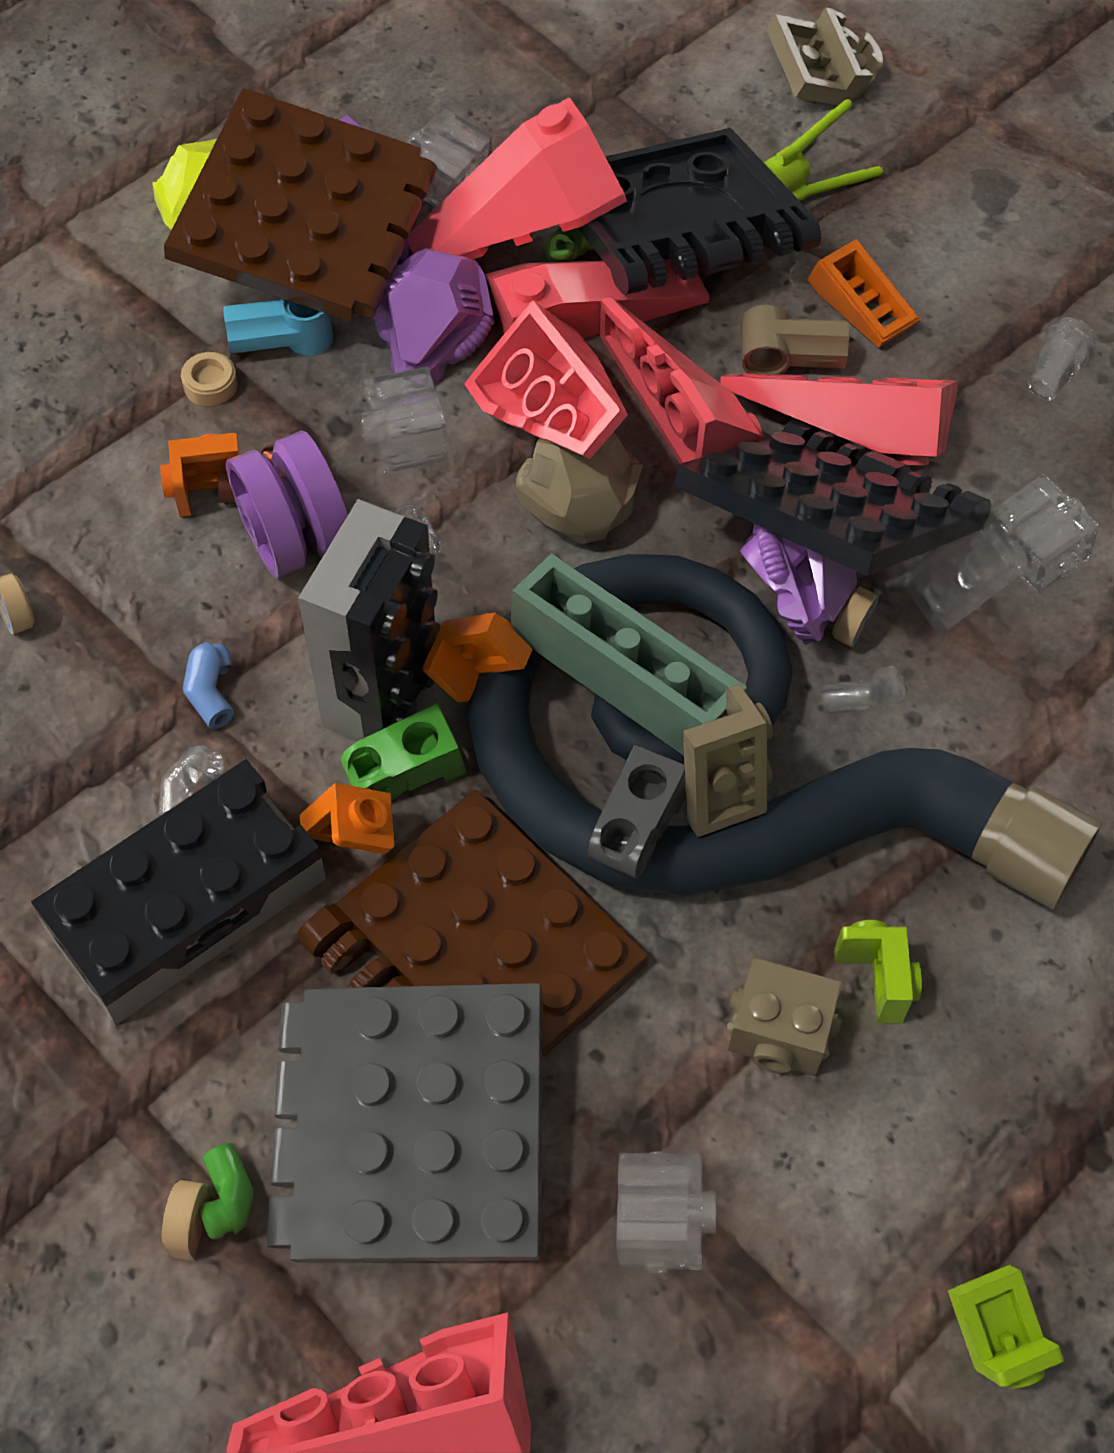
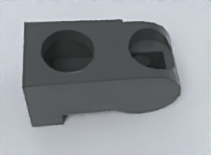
(637, 811)

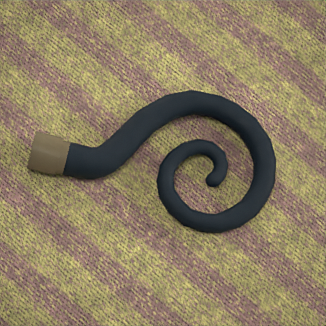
(1014, 831)

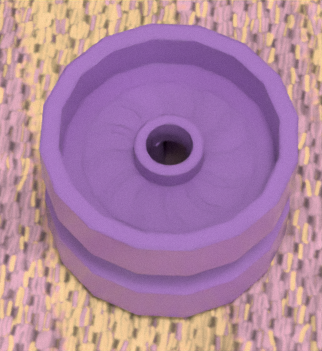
(287, 502)

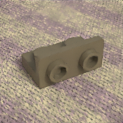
(728, 765)

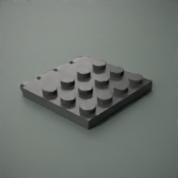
(410, 1125)

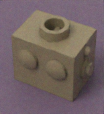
(784, 1017)

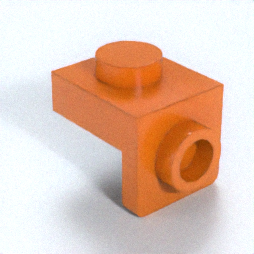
(196, 466)
(474, 647)
(351, 818)

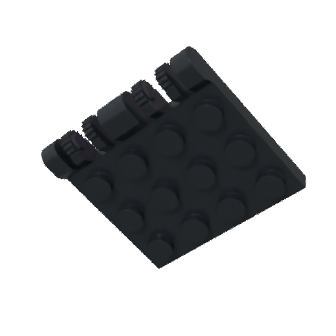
(701, 207)
(838, 504)

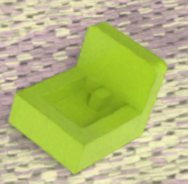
(894, 976)
(1003, 1329)

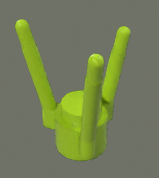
(793, 167)

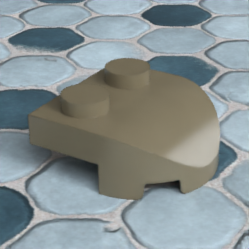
(825, 57)

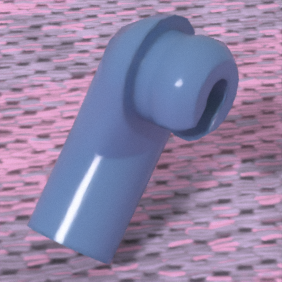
(200, 681)

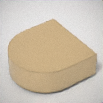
(181, 1219)

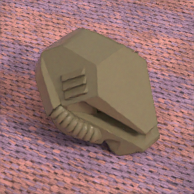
(579, 493)

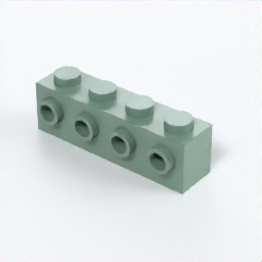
(618, 652)

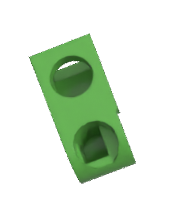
(405, 755)

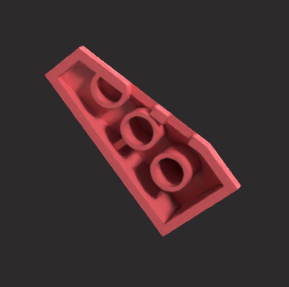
(533, 181)
(576, 290)
(548, 384)
(680, 397)
(887, 416)
(448, 1399)

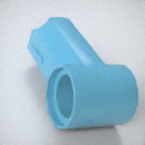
(278, 325)

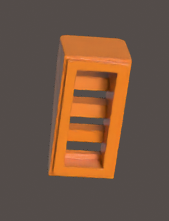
(864, 273)

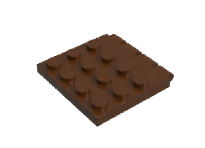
(302, 207)

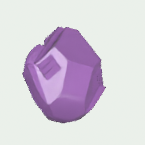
(434, 311)
(806, 583)

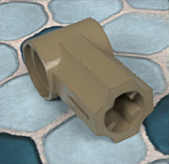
(775, 342)

